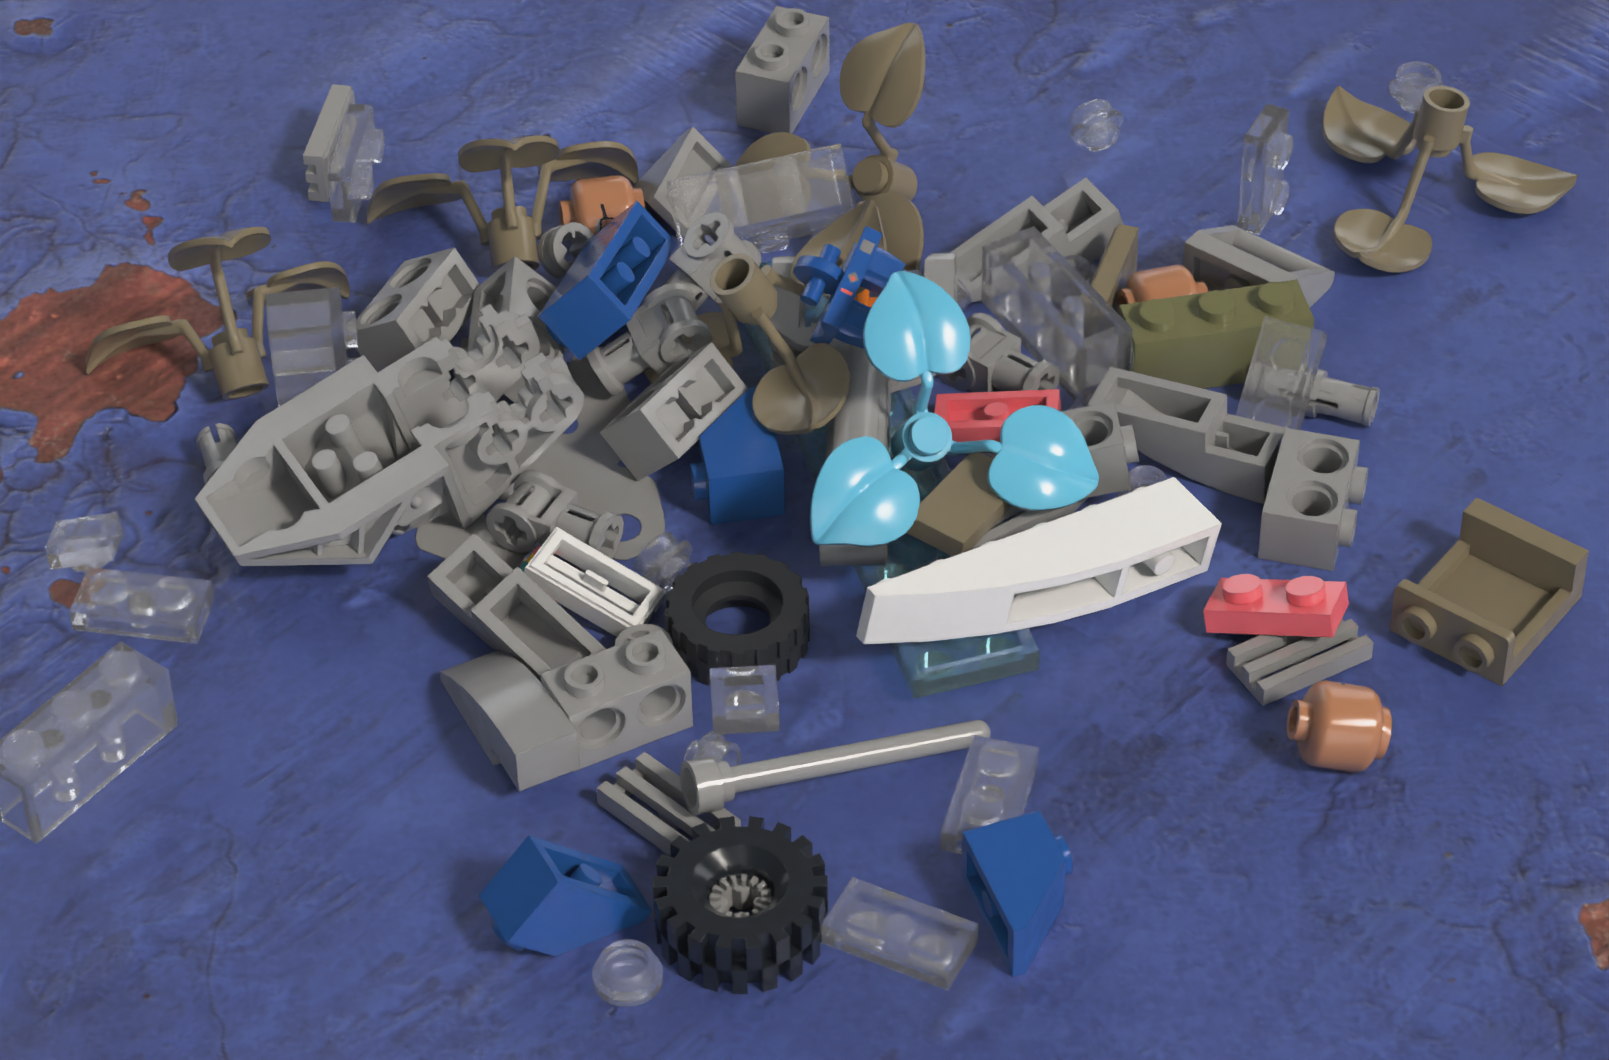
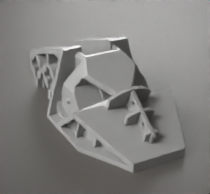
(390, 449)

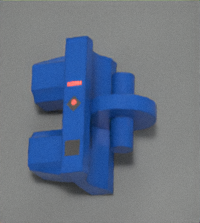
(864, 267)

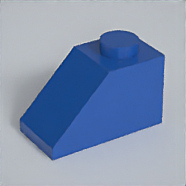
(739, 467)
(1016, 882)
(560, 898)

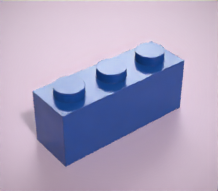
(607, 281)

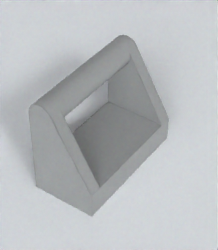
(1236, 259)

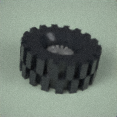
(740, 870)

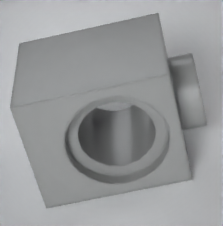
(1108, 444)

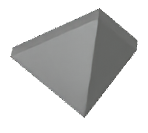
(685, 158)

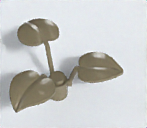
(884, 82)
(1438, 126)
(510, 230)
(234, 354)
(817, 382)

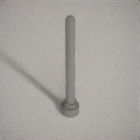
(711, 783)

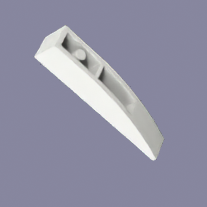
(1049, 571)

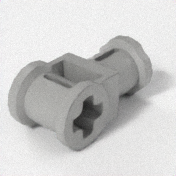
(698, 258)
(652, 338)
(997, 362)
(544, 510)

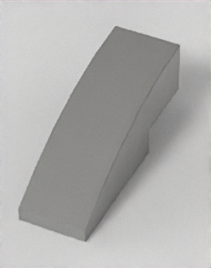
(1074, 223)
(1193, 432)
(508, 609)
(514, 718)

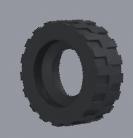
(737, 582)

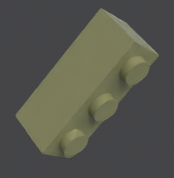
(1211, 334)

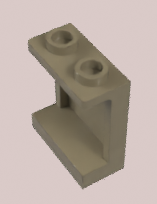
(1492, 593)

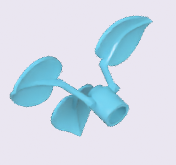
(866, 496)

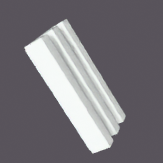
(588, 591)

